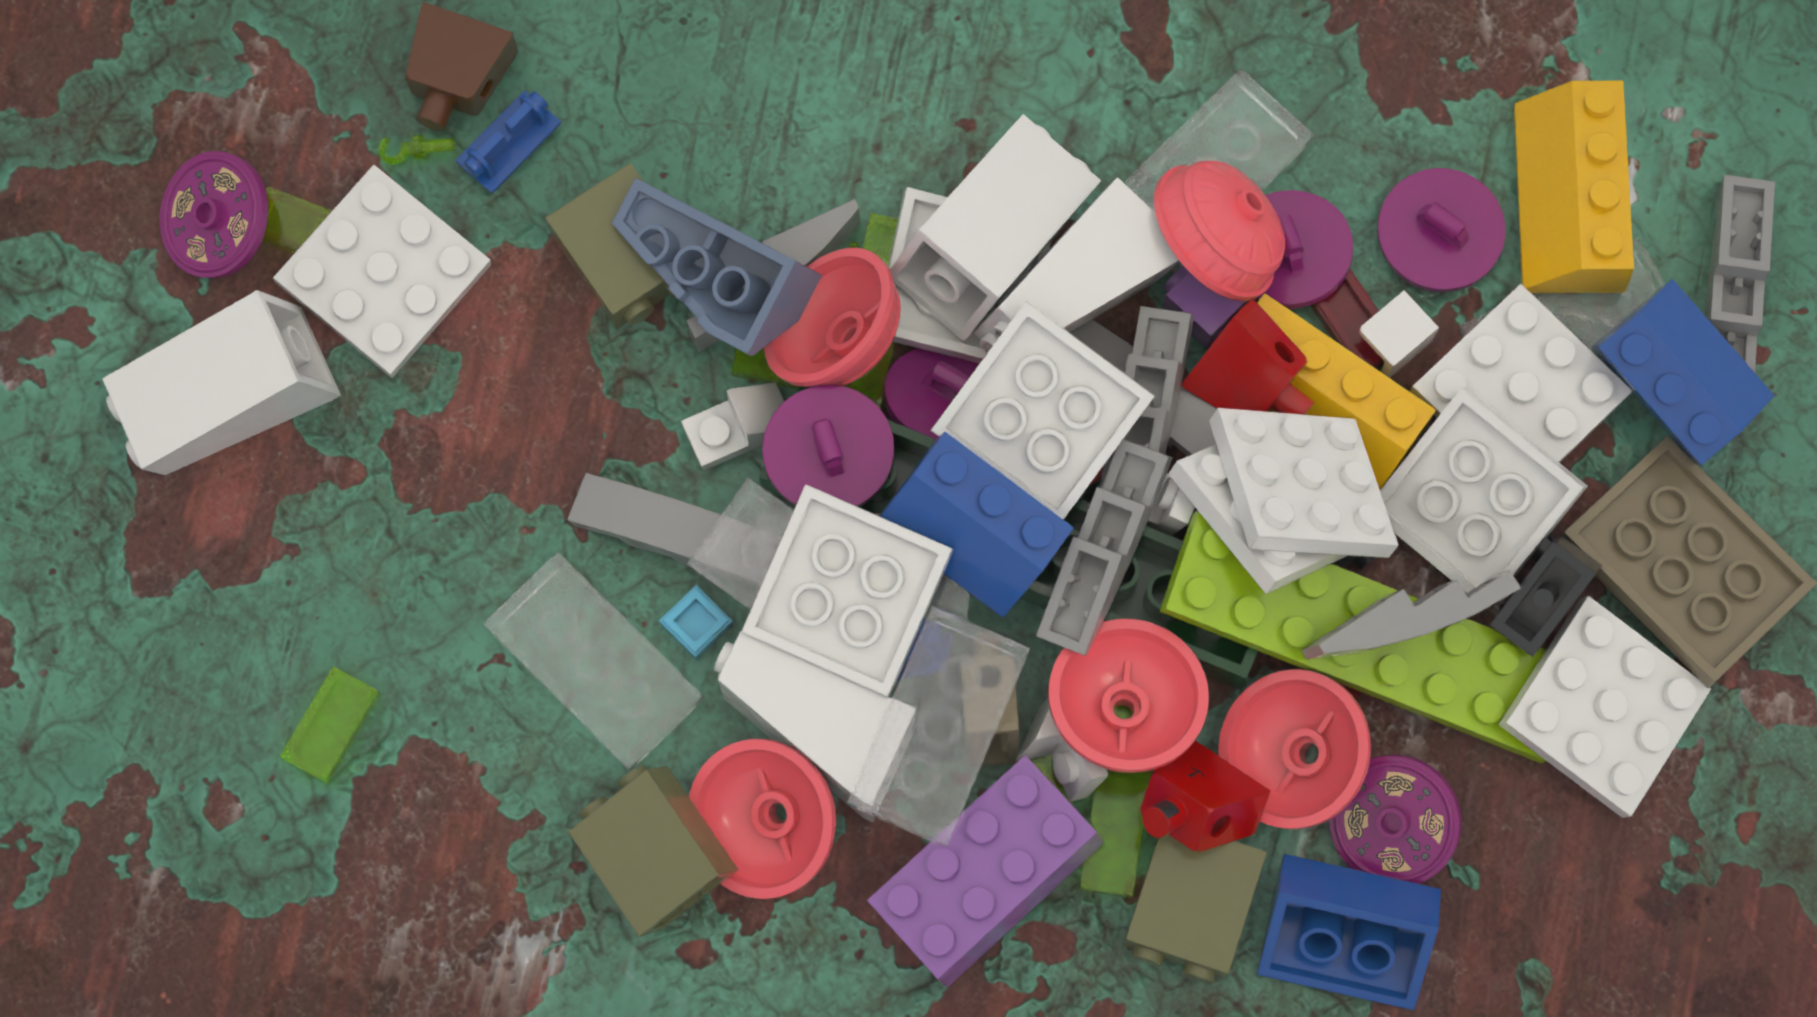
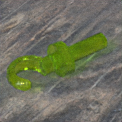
(417, 146)

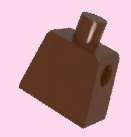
(455, 64)

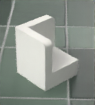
(1398, 332)

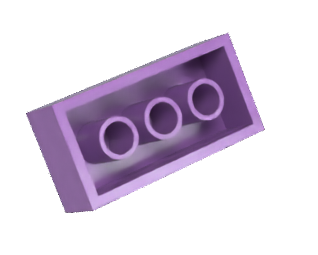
(992, 873)

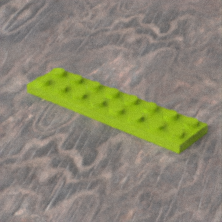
(1451, 676)

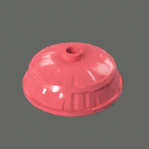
(1220, 228)
(843, 325)
(1137, 668)
(1275, 726)
(739, 801)

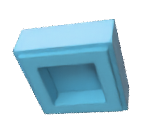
(696, 622)

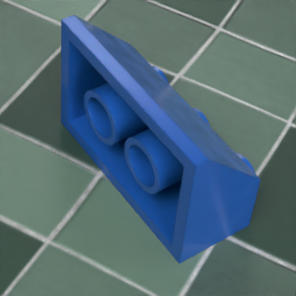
(1684, 372)
(992, 524)
(1350, 932)

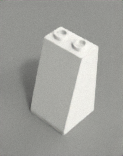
(993, 227)
(1092, 267)
(219, 383)
(803, 707)

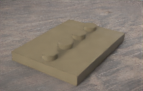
(1689, 561)

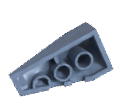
(723, 276)

